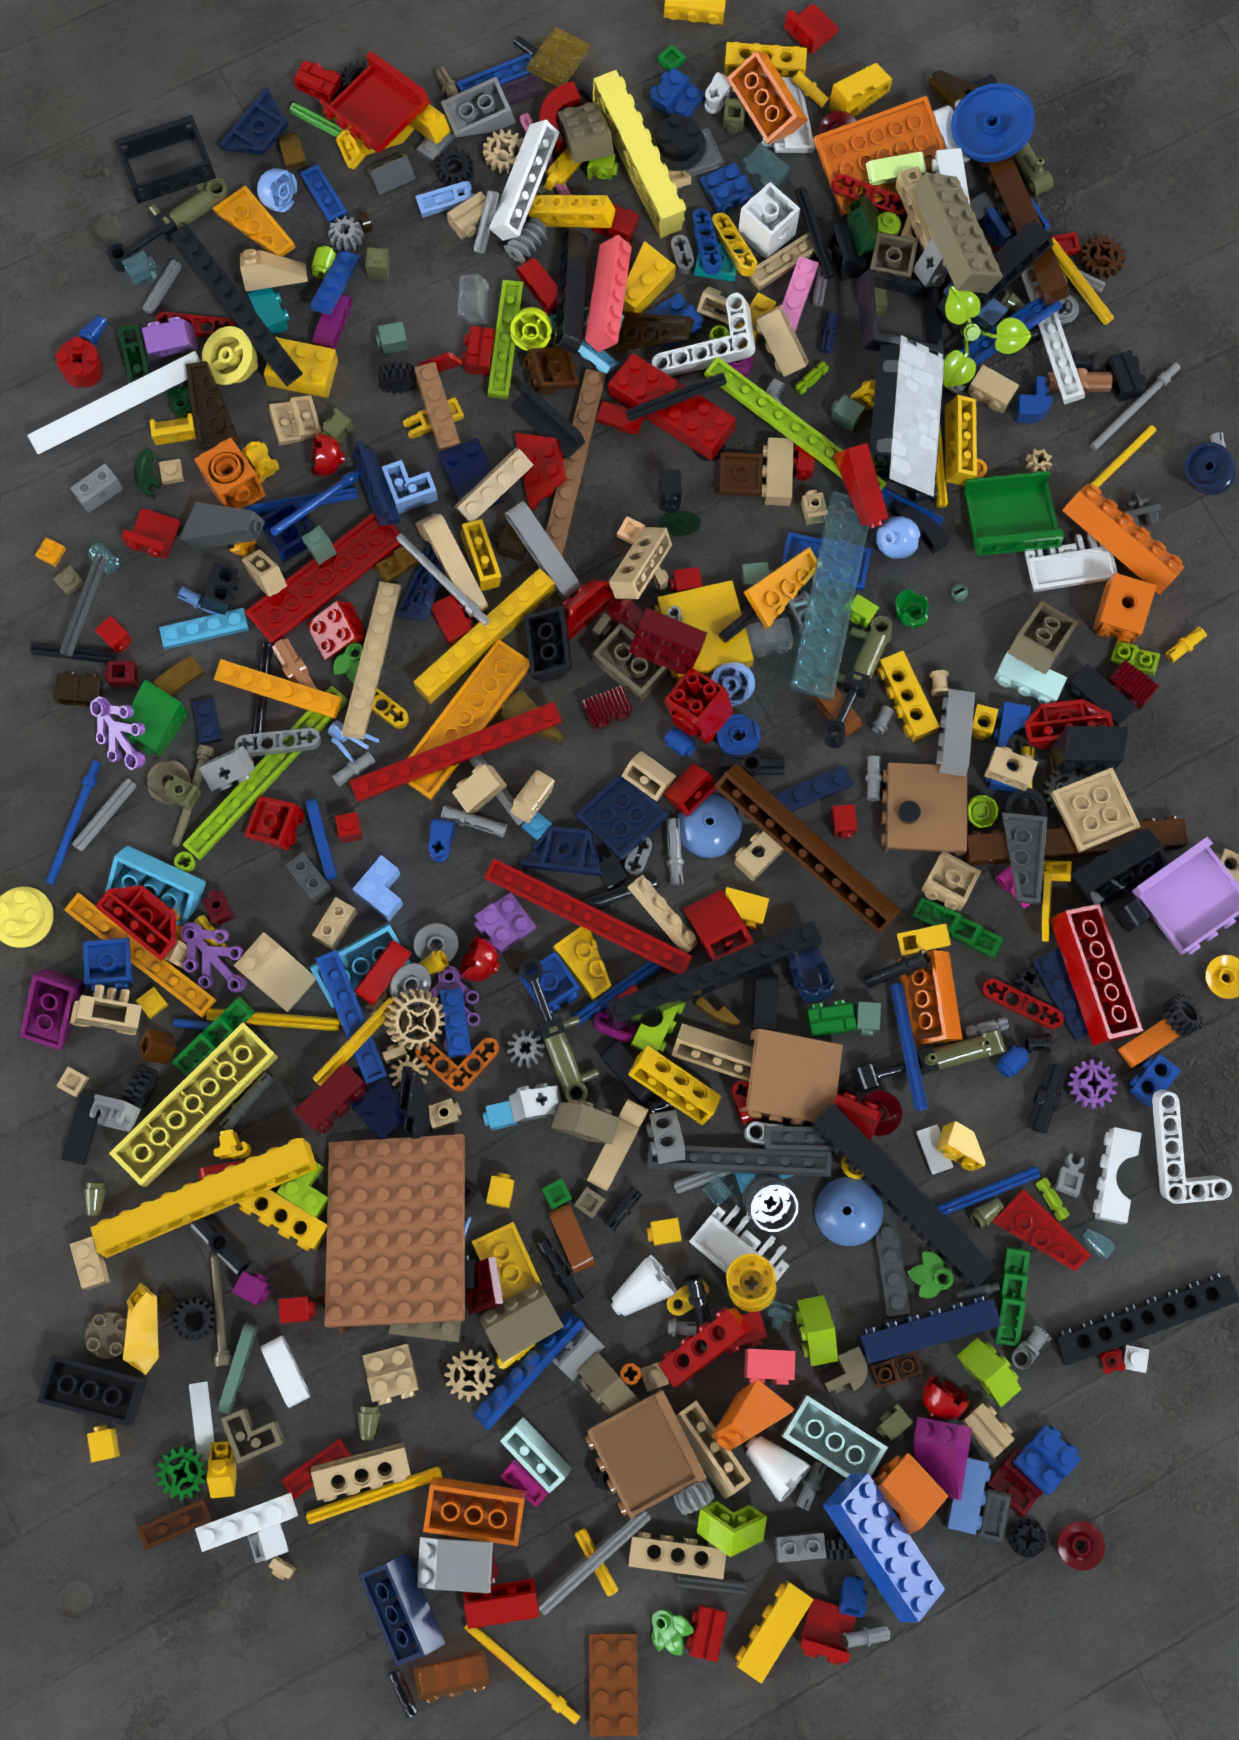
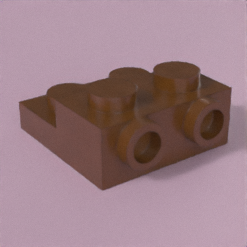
(551, 370)

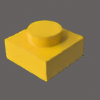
(152, 1002)

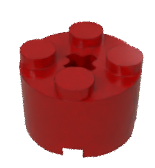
(79, 363)

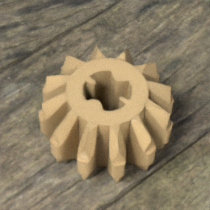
(413, 1065)

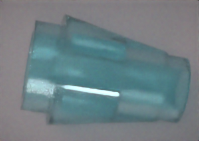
(1098, 1243)

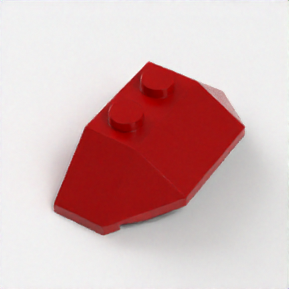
(587, 605)
(1052, 718)
(141, 917)

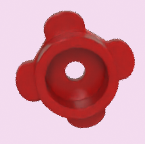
(1108, 1366)

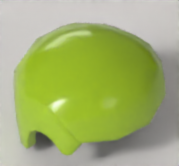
(982, 811)

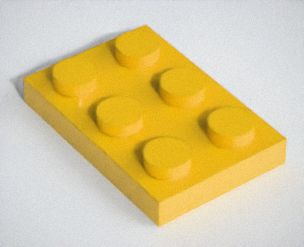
(512, 1259)

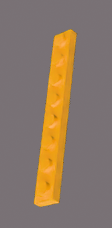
(159, 971)

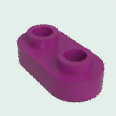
(603, 1025)

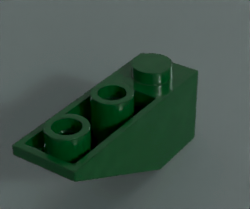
(863, 224)

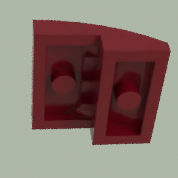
(1012, 1480)

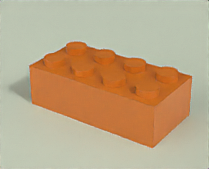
(474, 1511)

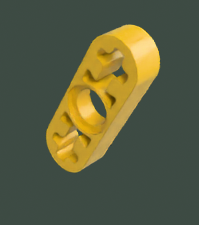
(398, 710)

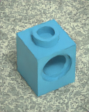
(499, 1116)

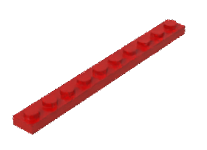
(455, 752)
(588, 917)

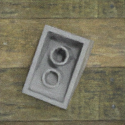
(479, 110)
(455, 1564)

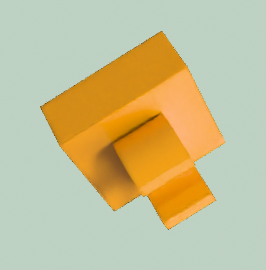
(244, 549)
(50, 552)

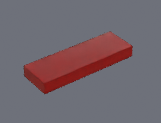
(301, 1479)

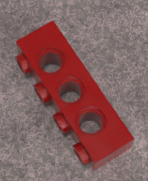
(735, 1330)

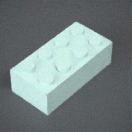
(832, 1439)

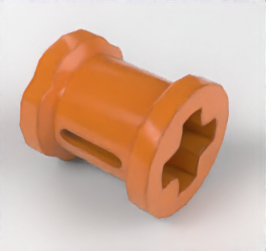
(634, 1368)

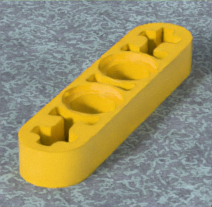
(736, 243)

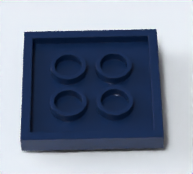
(621, 816)

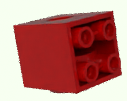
(699, 705)

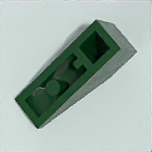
(134, 351)

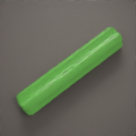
(315, 119)

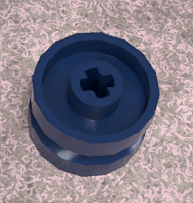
(1210, 456)

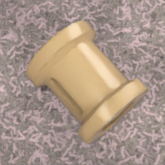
(939, 683)

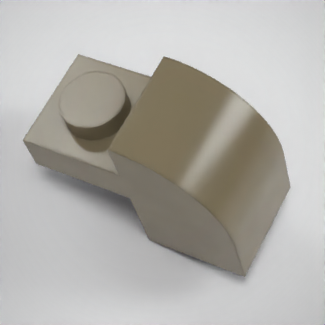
(854, 1371)

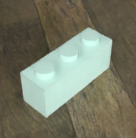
(1029, 681)
(536, 1455)

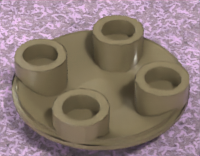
(106, 1335)

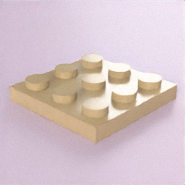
(1095, 810)

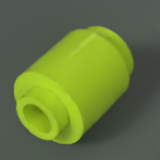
(322, 261)

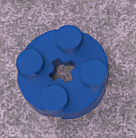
(745, 726)

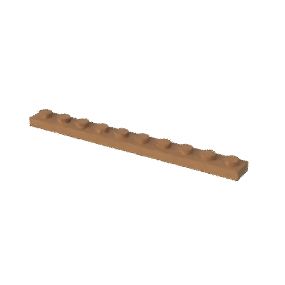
(567, 493)

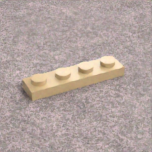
(782, 262)
(663, 914)

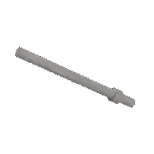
(1161, 381)
(471, 607)

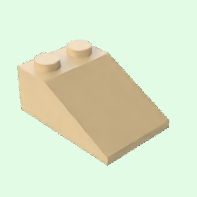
(269, 270)
(275, 972)

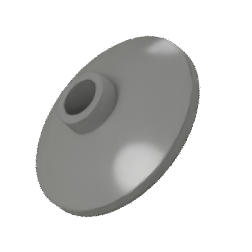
(448, 941)
(416, 975)

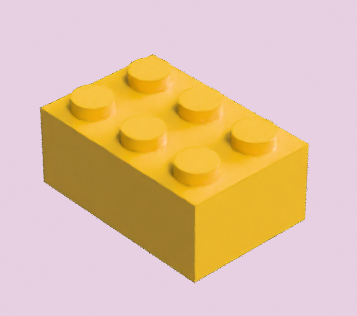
(316, 364)

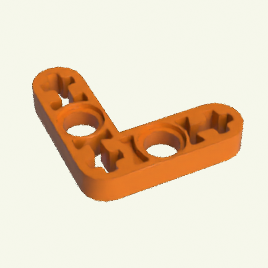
(454, 1070)

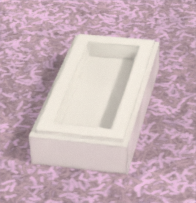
(928, 1141)

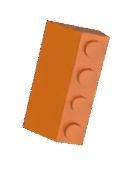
(766, 98)
(933, 1002)

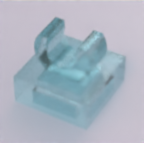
(717, 1190)
(779, 1312)

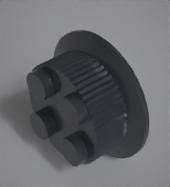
(679, 142)

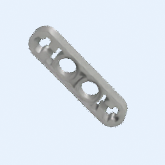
(278, 738)

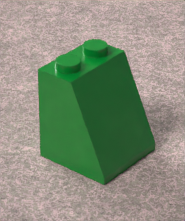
(159, 714)

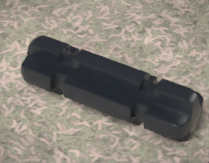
(403, 1693)

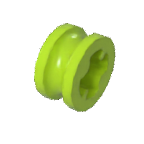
(188, 856)

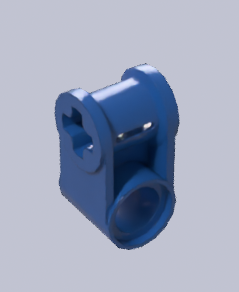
(441, 836)

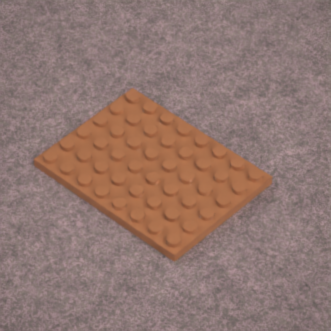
(396, 1231)

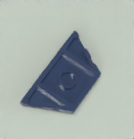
(256, 128)
(565, 851)

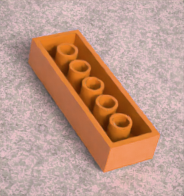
(1123, 537)

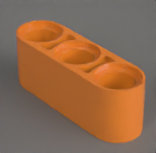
(1147, 1043)

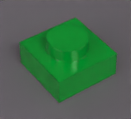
(671, 58)
(557, 1194)

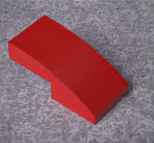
(615, 416)

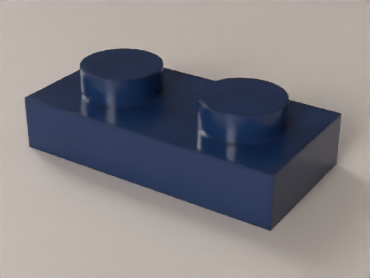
(207, 721)

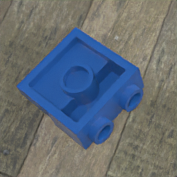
(675, 95)
(726, 188)
(678, 306)
(108, 964)
(555, 981)
(1047, 1459)

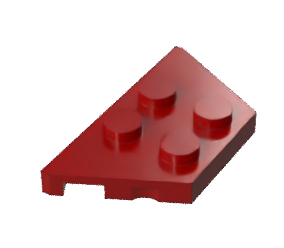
(548, 466)

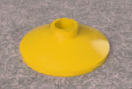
(1223, 965)

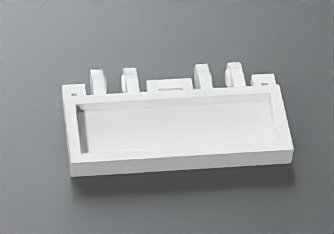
(802, 139)
(1071, 565)
(723, 1245)

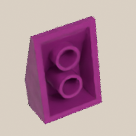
(50, 1007)
(943, 1453)

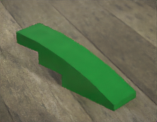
(959, 928)
(213, 1036)
(1012, 1296)

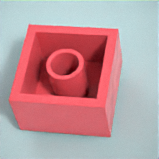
(769, 1364)

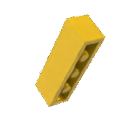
(774, 1631)

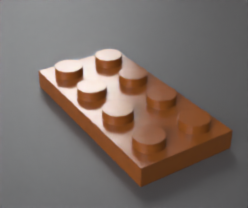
(613, 1684)

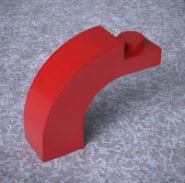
(558, 100)

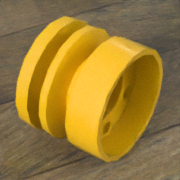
(747, 1270)

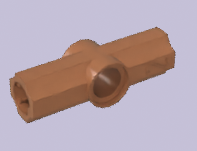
(1089, 380)
(292, 665)

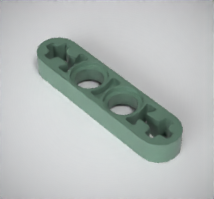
(237, 1368)

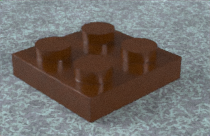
(740, 474)

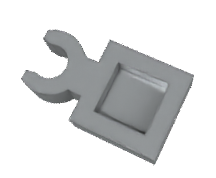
(1069, 1179)

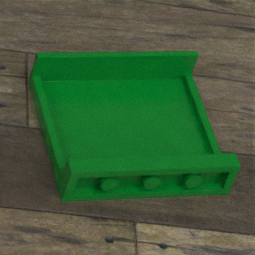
(1012, 513)

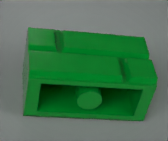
(830, 1019)

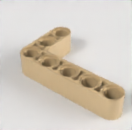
(450, 557)

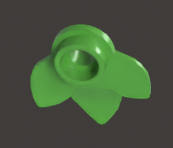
(347, 663)
(927, 1275)
(670, 1634)

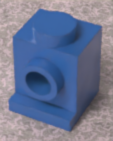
(853, 1597)

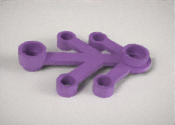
(102, 710)
(211, 955)
(455, 983)

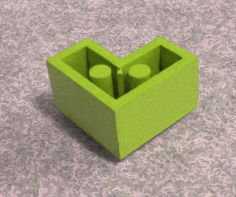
(303, 1195)
(816, 1330)
(990, 1370)
(731, 1530)

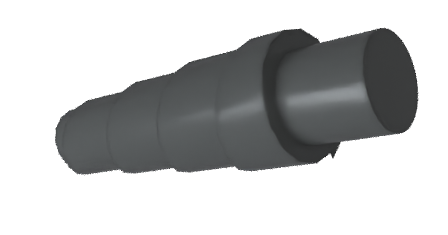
(983, 1289)

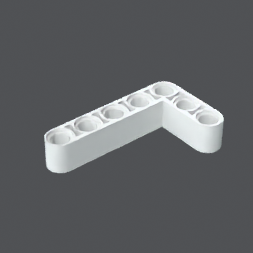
(713, 347)
(1176, 1156)

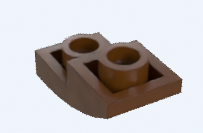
(897, 1369)

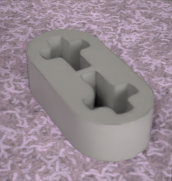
(686, 253)
(643, 858)

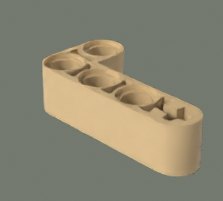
(614, 1154)

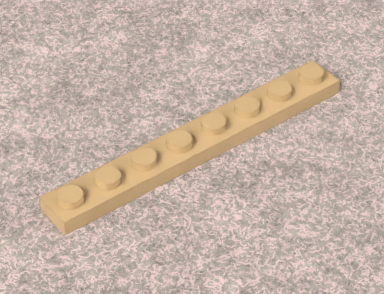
(371, 660)

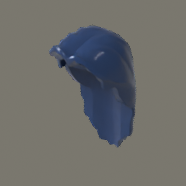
(812, 977)

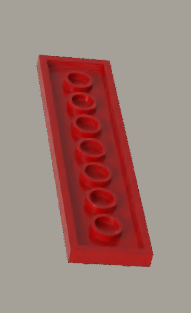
(319, 584)

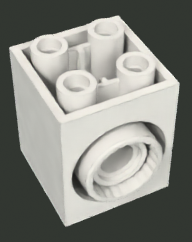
(768, 220)

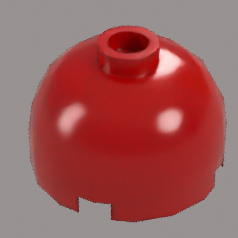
(326, 455)
(480, 961)
(944, 1400)

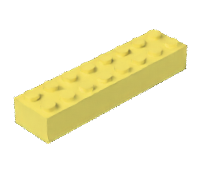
(639, 154)
(193, 1105)

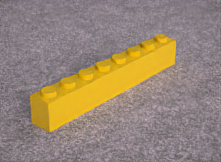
(481, 638)

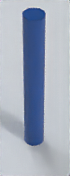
(192, 1024)

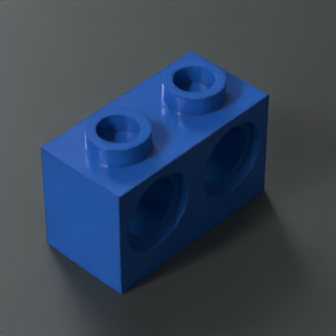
(1150, 1077)

